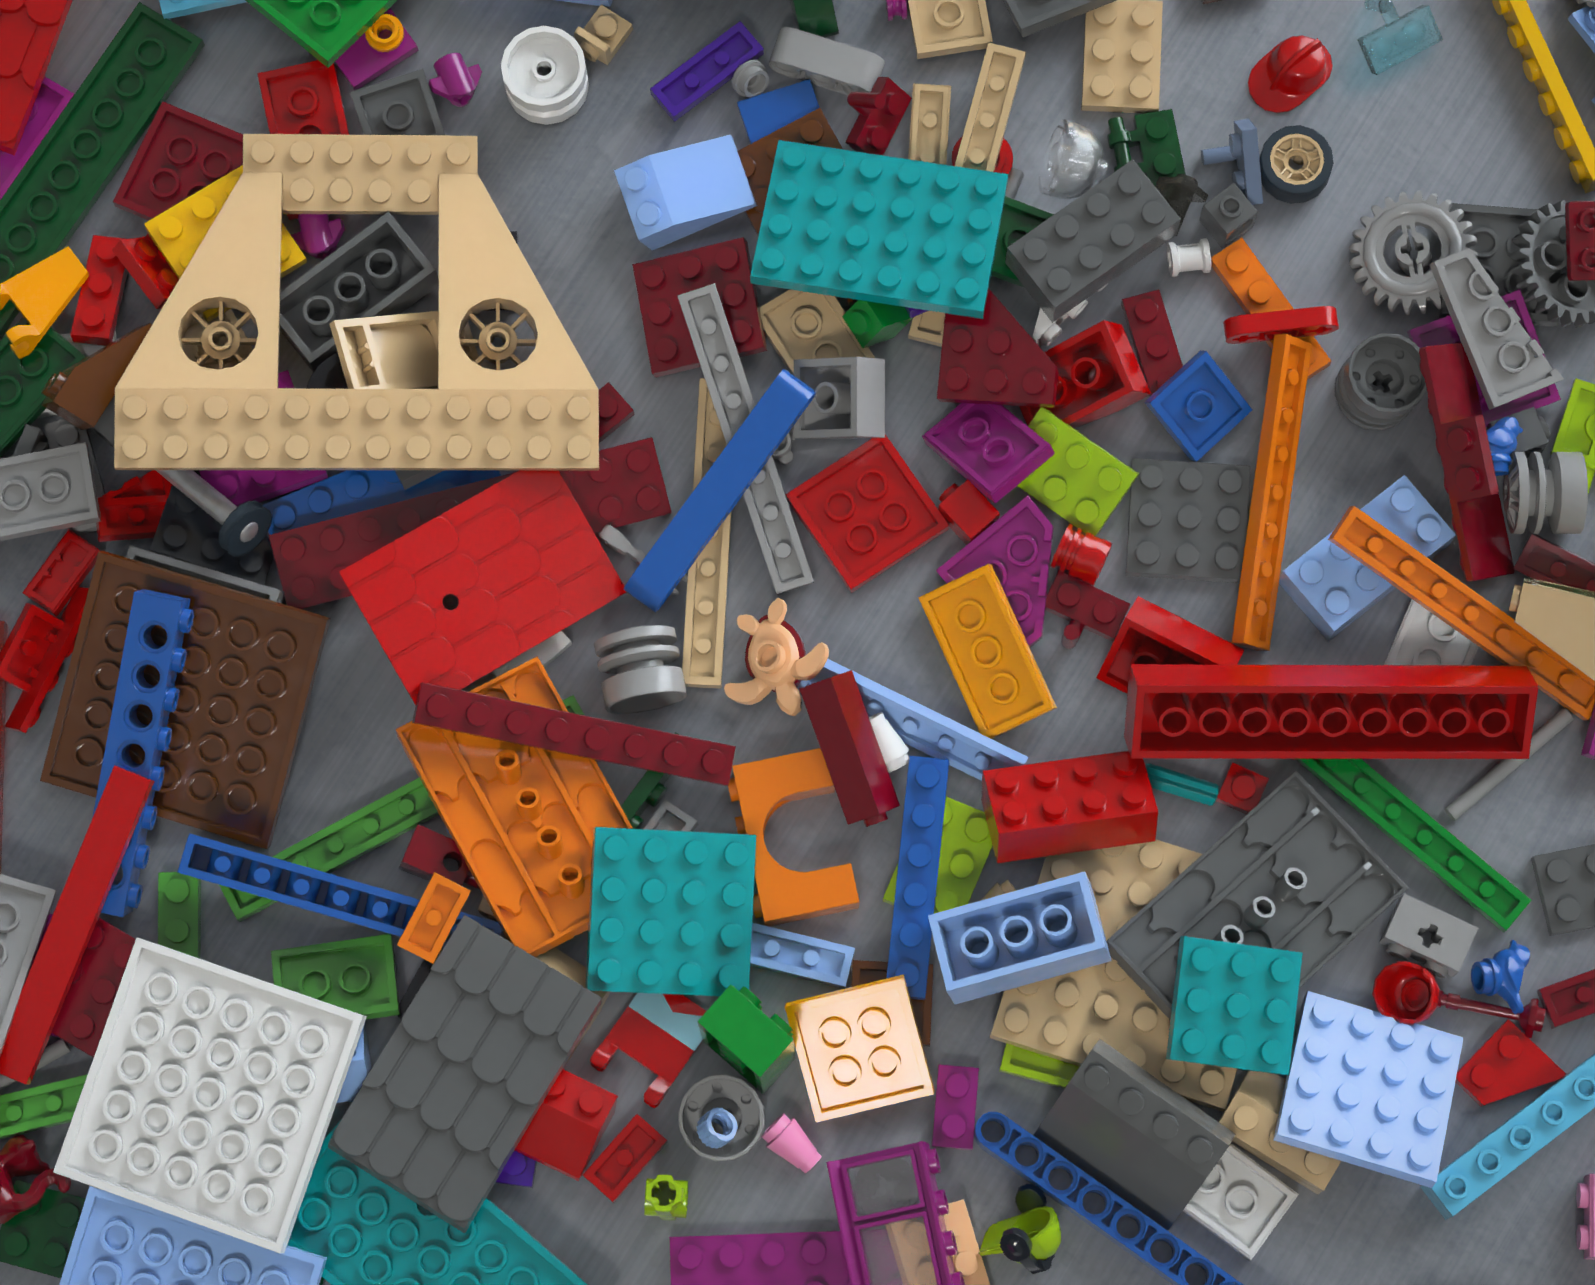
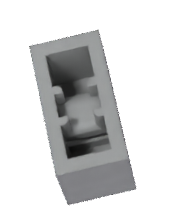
(1449, 933)

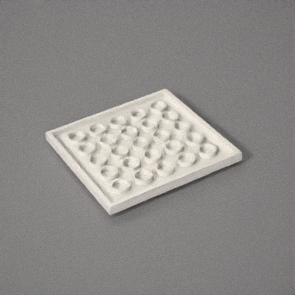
(210, 1095)

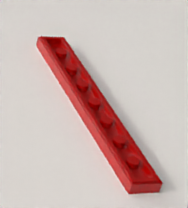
(73, 922)

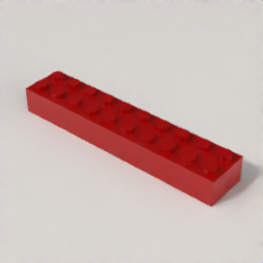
(1329, 711)

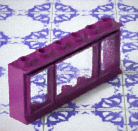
(894, 1217)

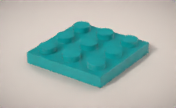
(1234, 1005)

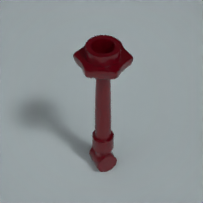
(1530, 1019)

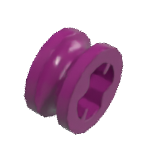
(896, 8)

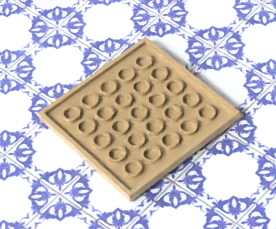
(1075, 1010)

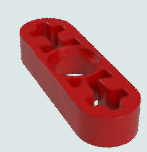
(1294, 322)

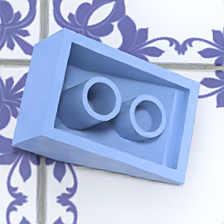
(684, 190)

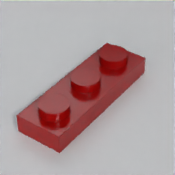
(100, 294)

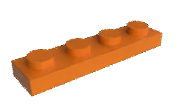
(1258, 292)

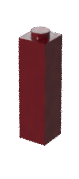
(850, 749)

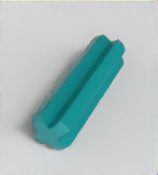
(1182, 784)

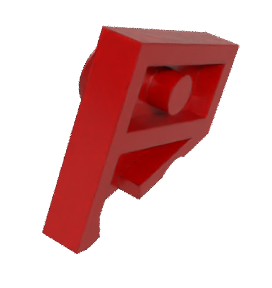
(133, 508)
(1506, 1067)

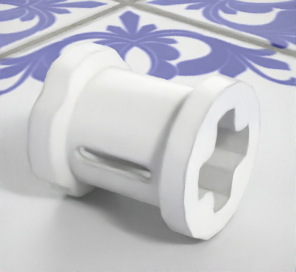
(1188, 257)

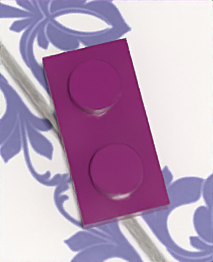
(955, 1107)

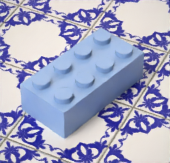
(1338, 588)
(1019, 938)

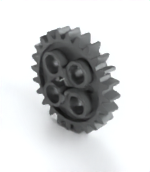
(1546, 237)

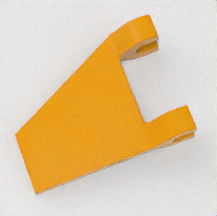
(41, 297)

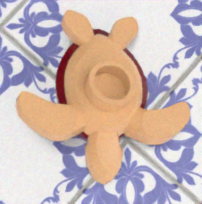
(775, 660)

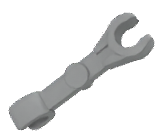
(617, 542)

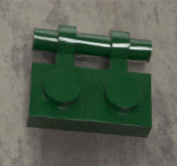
(1157, 144)

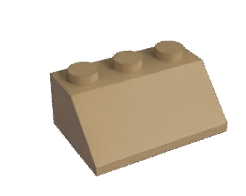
(1254, 1117)

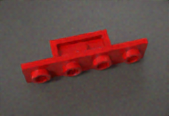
(35, 655)

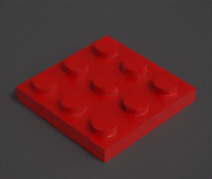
(867, 512)

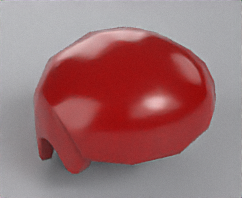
(1406, 992)

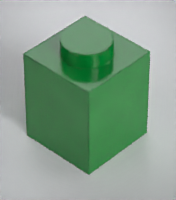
(875, 321)

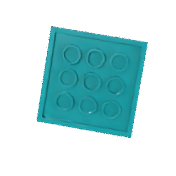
(670, 911)

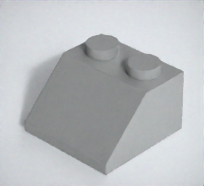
(847, 398)

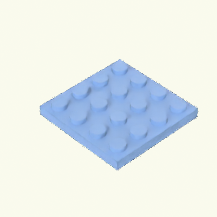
(1369, 1089)

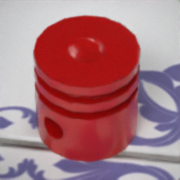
(1081, 555)

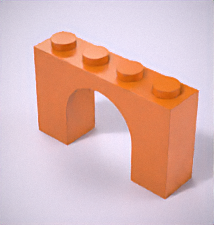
(785, 893)

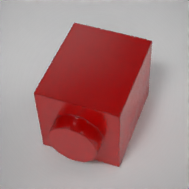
(967, 511)

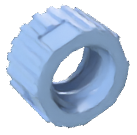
(708, 1135)

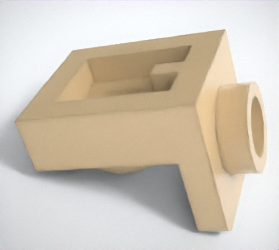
(603, 35)

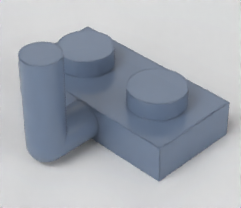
(1244, 149)

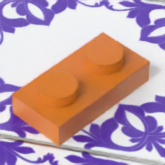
(433, 918)

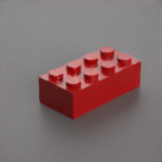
(1068, 806)

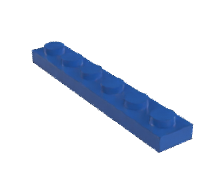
(918, 872)

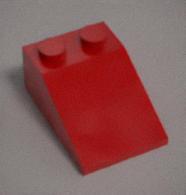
(1094, 376)

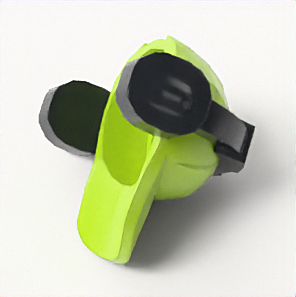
(1028, 1237)

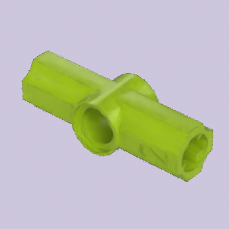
(666, 1197)

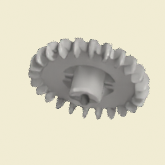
(1407, 215)

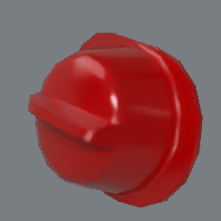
(1289, 74)

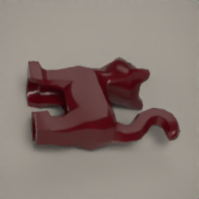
(21, 1158)

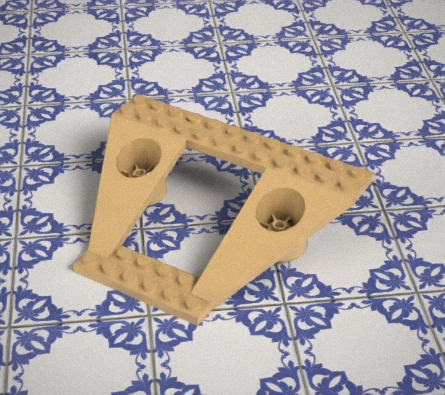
(238, 418)

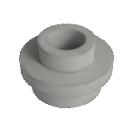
(750, 78)

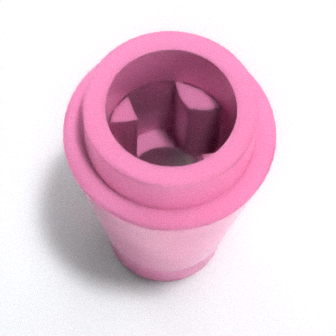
(791, 1143)

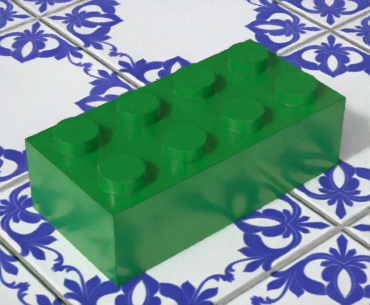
(747, 1038)

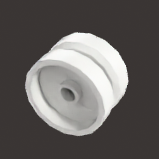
(545, 75)

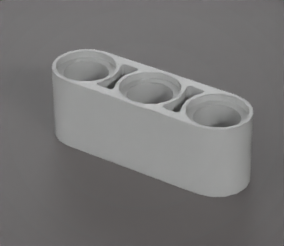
(825, 62)

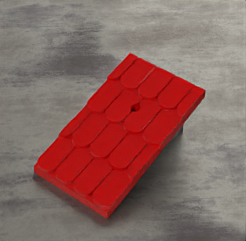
(513, 560)

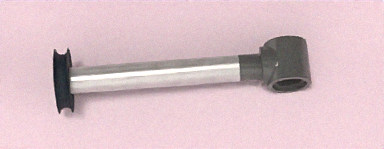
(241, 527)

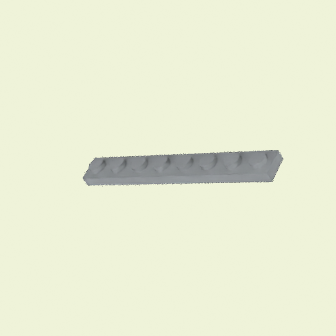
(733, 405)

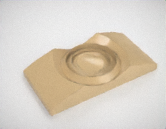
(392, 350)

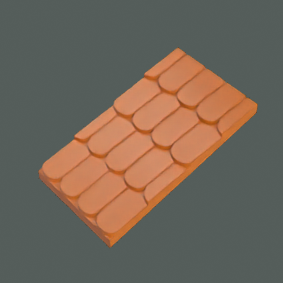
(519, 815)

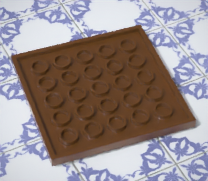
(236, 705)

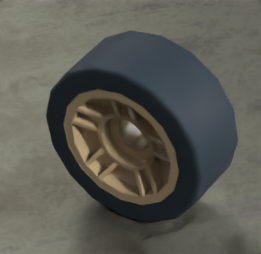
(1305, 148)

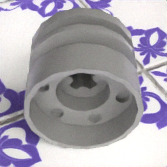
(1554, 492)
(638, 661)
(730, 1094)

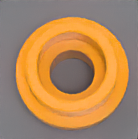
(385, 22)

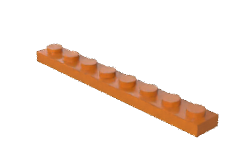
(1271, 493)
(1463, 609)

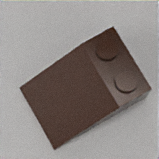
(88, 386)

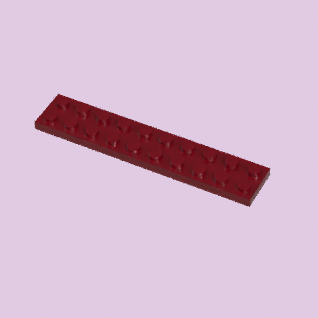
(310, 556)

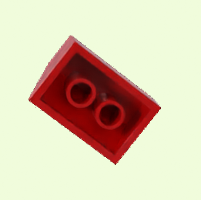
(1161, 637)
(568, 1125)

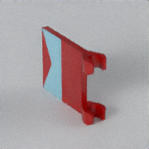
(657, 1034)

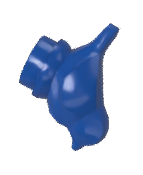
(1503, 442)
(1502, 975)

